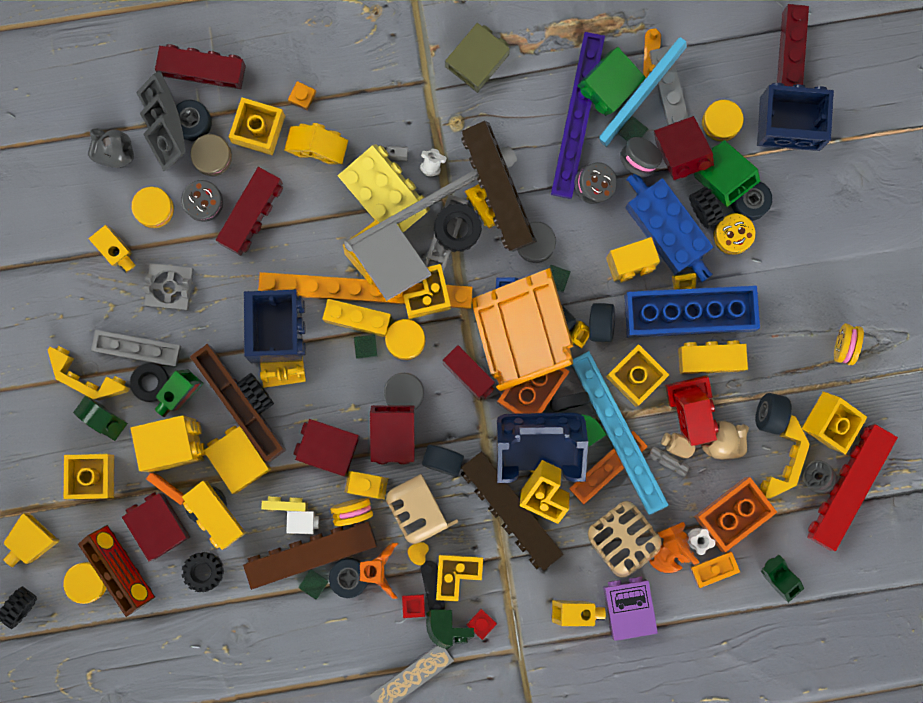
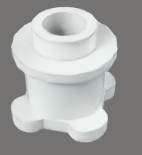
(432, 162)
(704, 542)

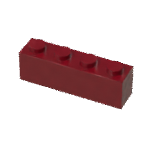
(793, 45)
(200, 67)
(249, 211)

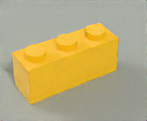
(357, 318)
(712, 357)
(213, 515)

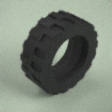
(469, 216)

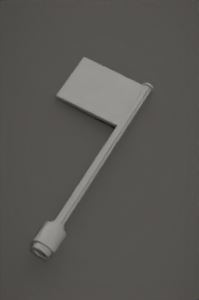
(388, 253)

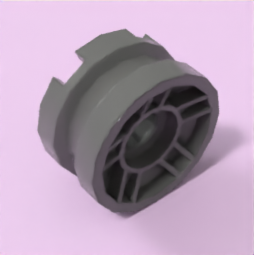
(811, 475)

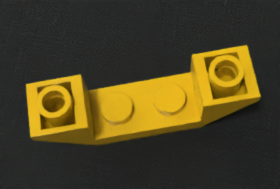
(61, 362)
(791, 473)

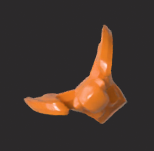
(673, 547)
(373, 570)

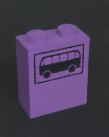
(630, 608)

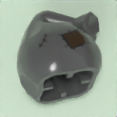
(110, 148)

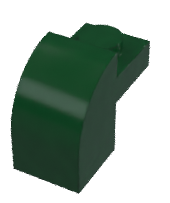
(99, 418)
(782, 578)
(441, 631)

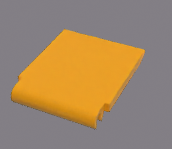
(523, 330)

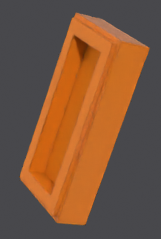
(166, 487)

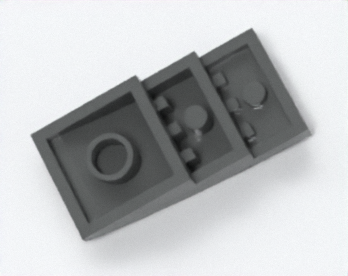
(162, 120)

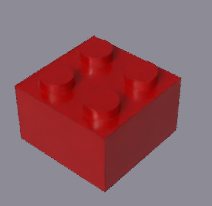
(695, 416)

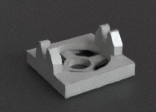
(185, 289)

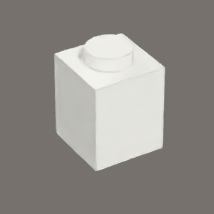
(302, 522)

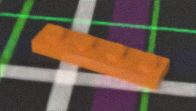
(601, 474)

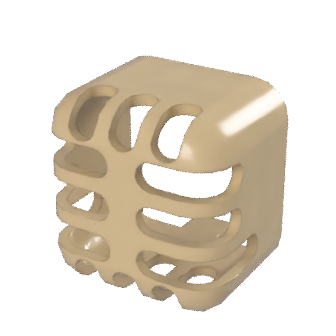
(420, 504)
(628, 541)

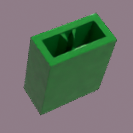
(611, 81)
(730, 175)

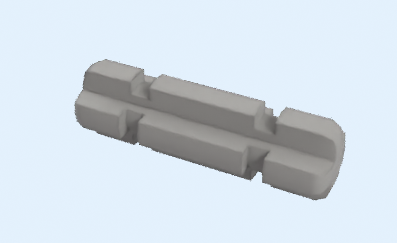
(668, 461)

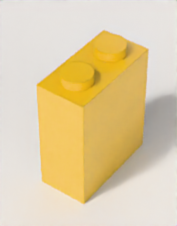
(236, 459)

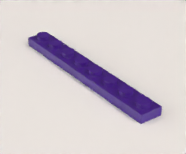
(576, 119)

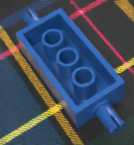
(670, 226)

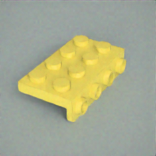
(381, 186)

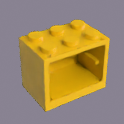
(168, 444)

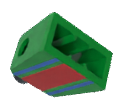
(177, 391)

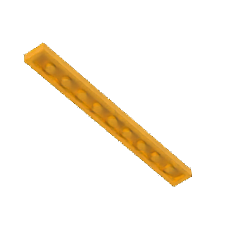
(351, 289)

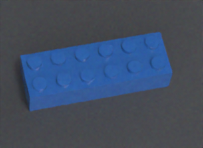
(691, 311)

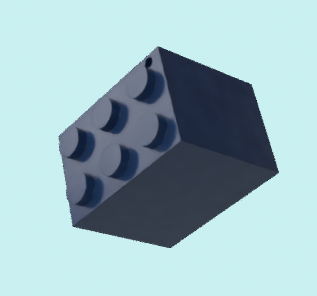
(795, 117)
(273, 326)

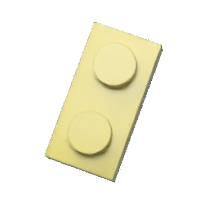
(275, 503)

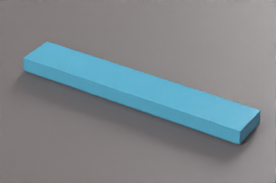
(643, 91)

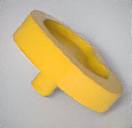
(417, 553)

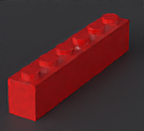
(851, 487)

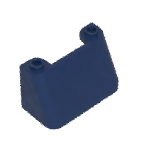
(535, 437)

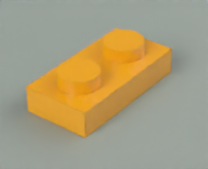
(715, 569)

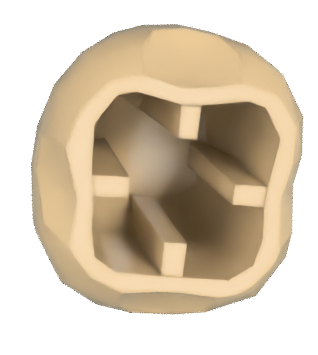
(730, 442)

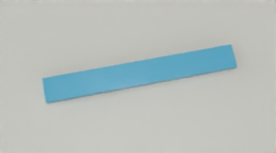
(619, 433)

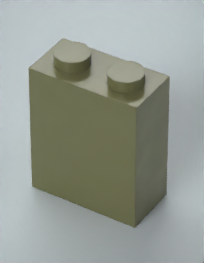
(477, 57)

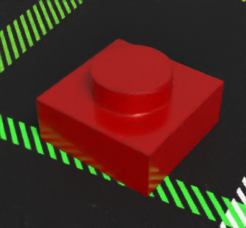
(413, 606)
(481, 623)

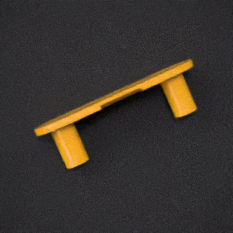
(652, 42)

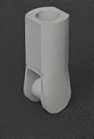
(396, 153)

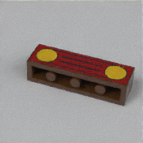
(116, 570)

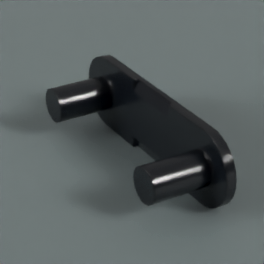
(430, 576)

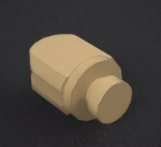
(677, 445)

